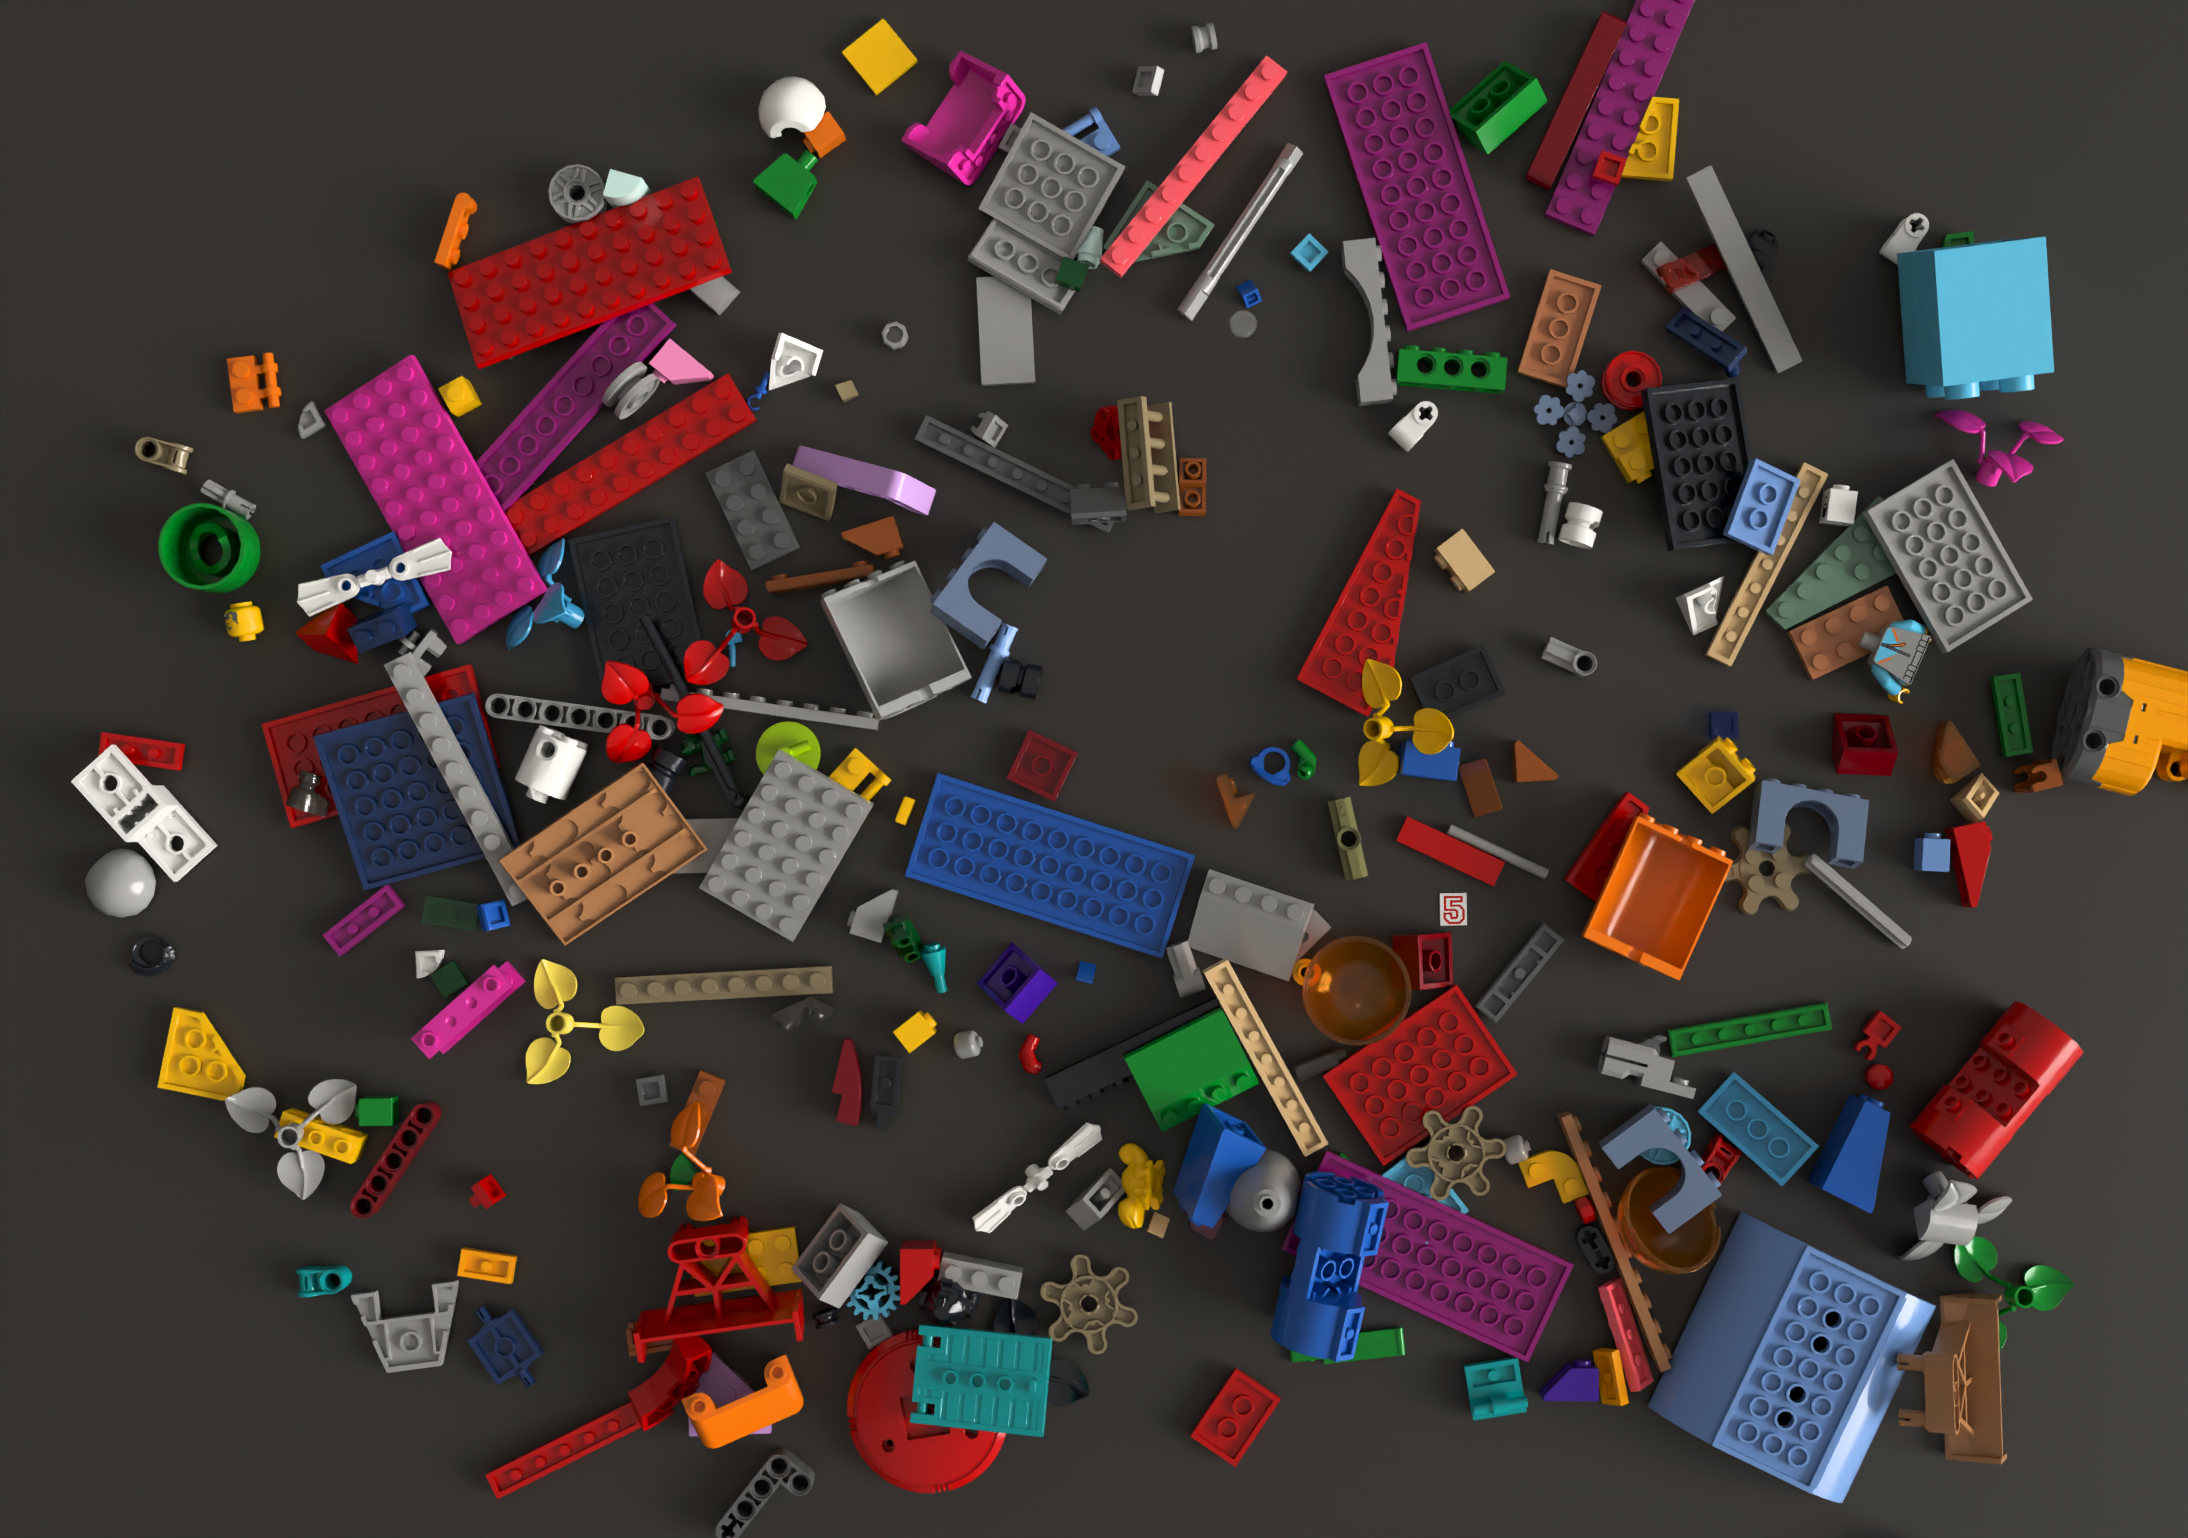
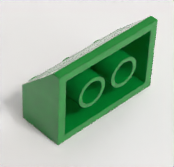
(1497, 106)

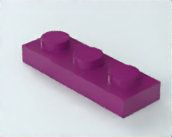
(364, 920)

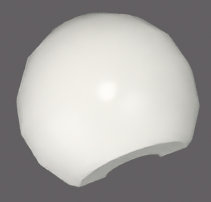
(790, 104)

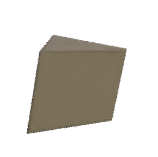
(847, 390)

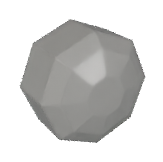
(894, 335)

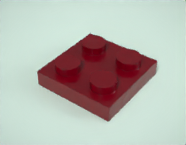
(1042, 765)

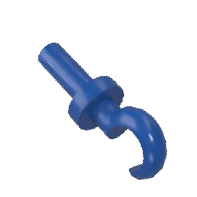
(759, 390)

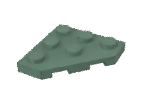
(1180, 234)

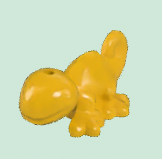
(1141, 1183)

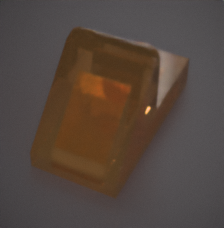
(1234, 807)

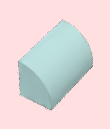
(624, 189)

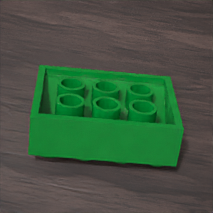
(1191, 1068)

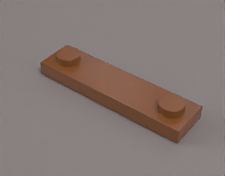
(781, 582)

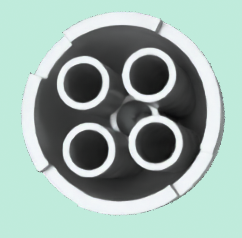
(1270, 1178)

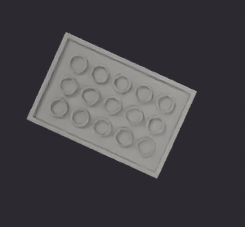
(1947, 556)
(786, 845)

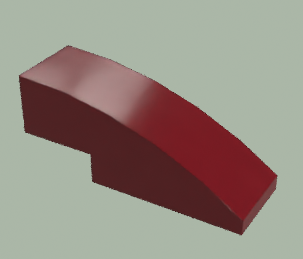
(849, 1084)

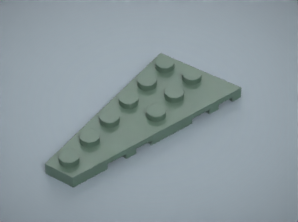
(1841, 570)

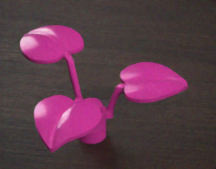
(1998, 461)

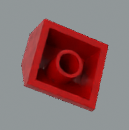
(917, 1266)

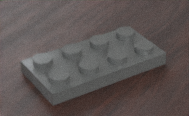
(753, 510)

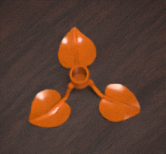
(707, 1187)

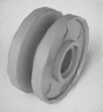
(570, 180)
(630, 390)

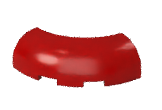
(672, 1381)

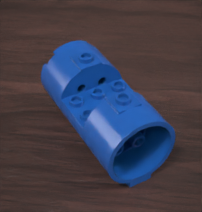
(1319, 1302)

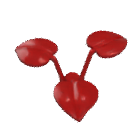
(727, 588)
(622, 683)

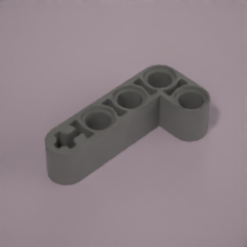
(758, 1497)

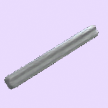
(1858, 901)

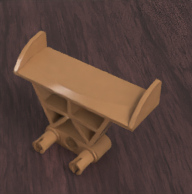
(1962, 1380)

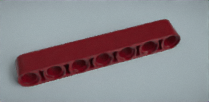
(1575, 100)

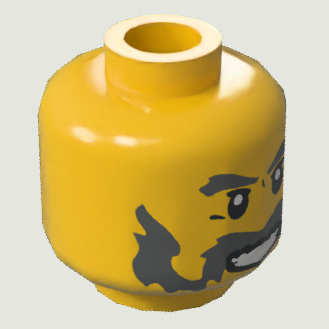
(244, 621)

